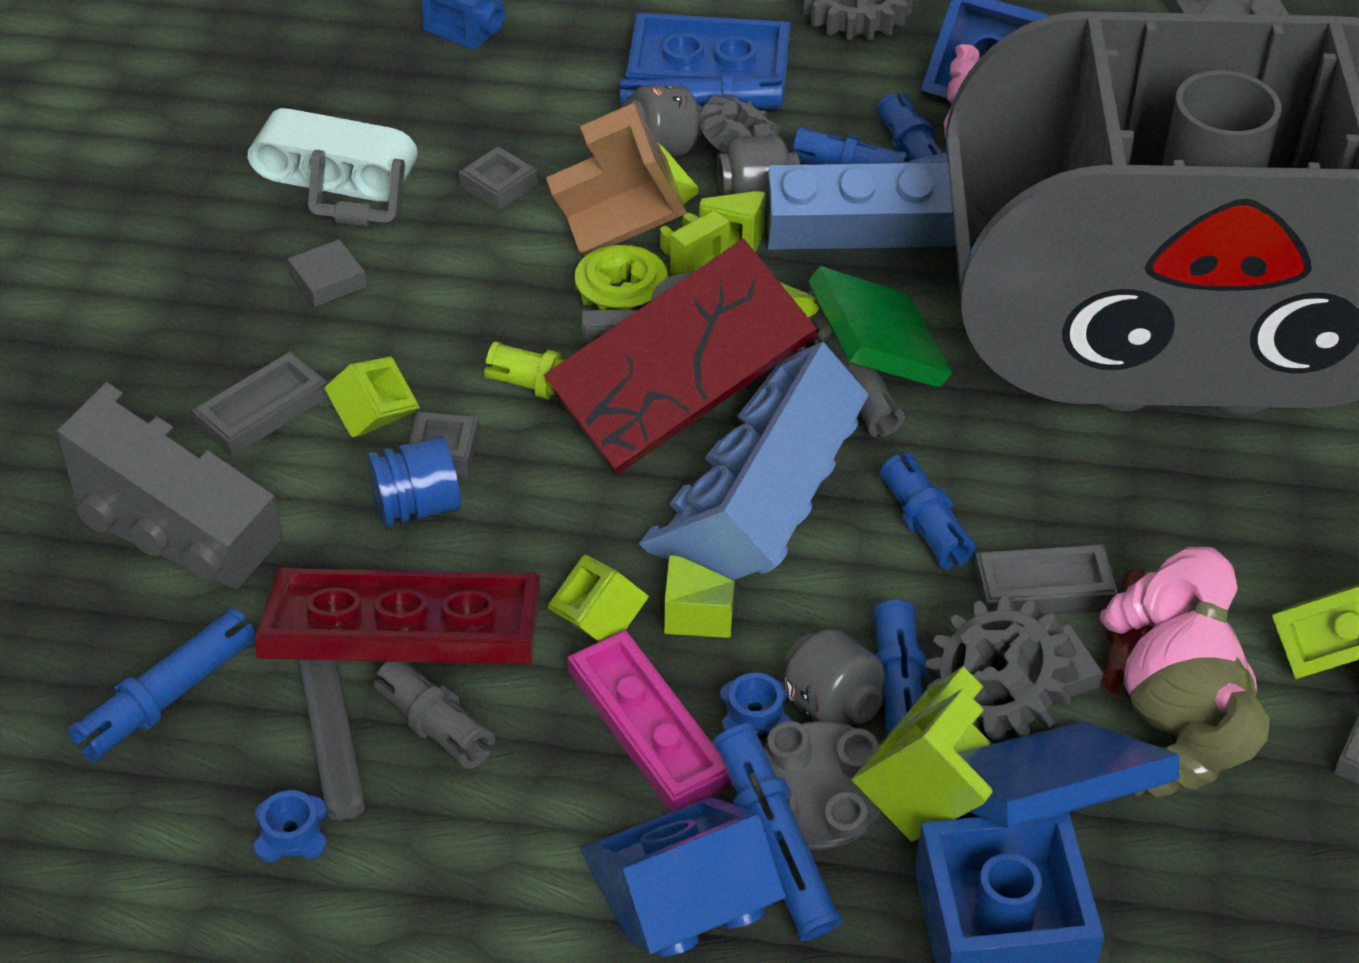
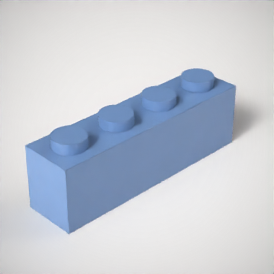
(860, 205)
(765, 469)

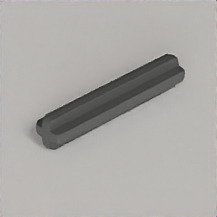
(332, 739)

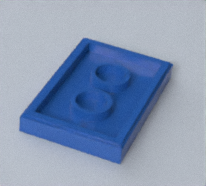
(707, 46)
(1065, 772)

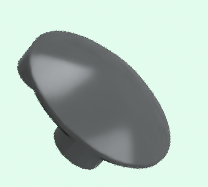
(819, 766)

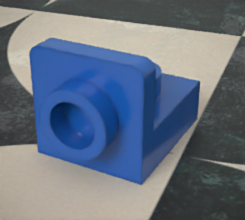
(463, 21)

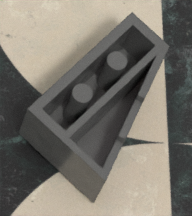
(162, 495)

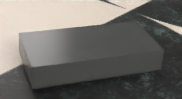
(260, 404)
(1052, 577)

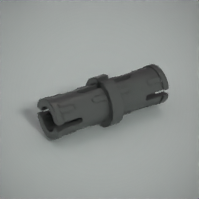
(435, 713)

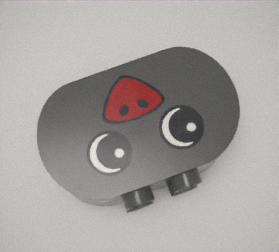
(1163, 209)

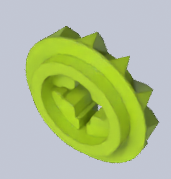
(612, 265)

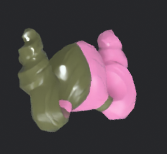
(1190, 666)

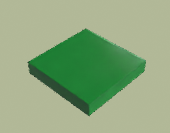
(879, 327)

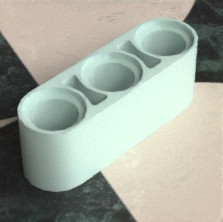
(355, 152)

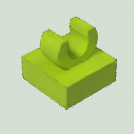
(695, 242)

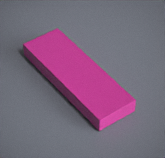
(649, 721)

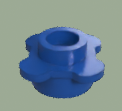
(754, 692)
(288, 810)

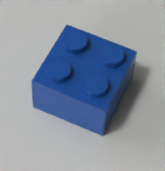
(1006, 893)

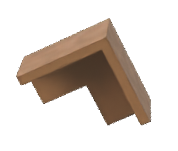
(619, 188)

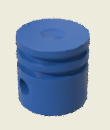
(414, 481)

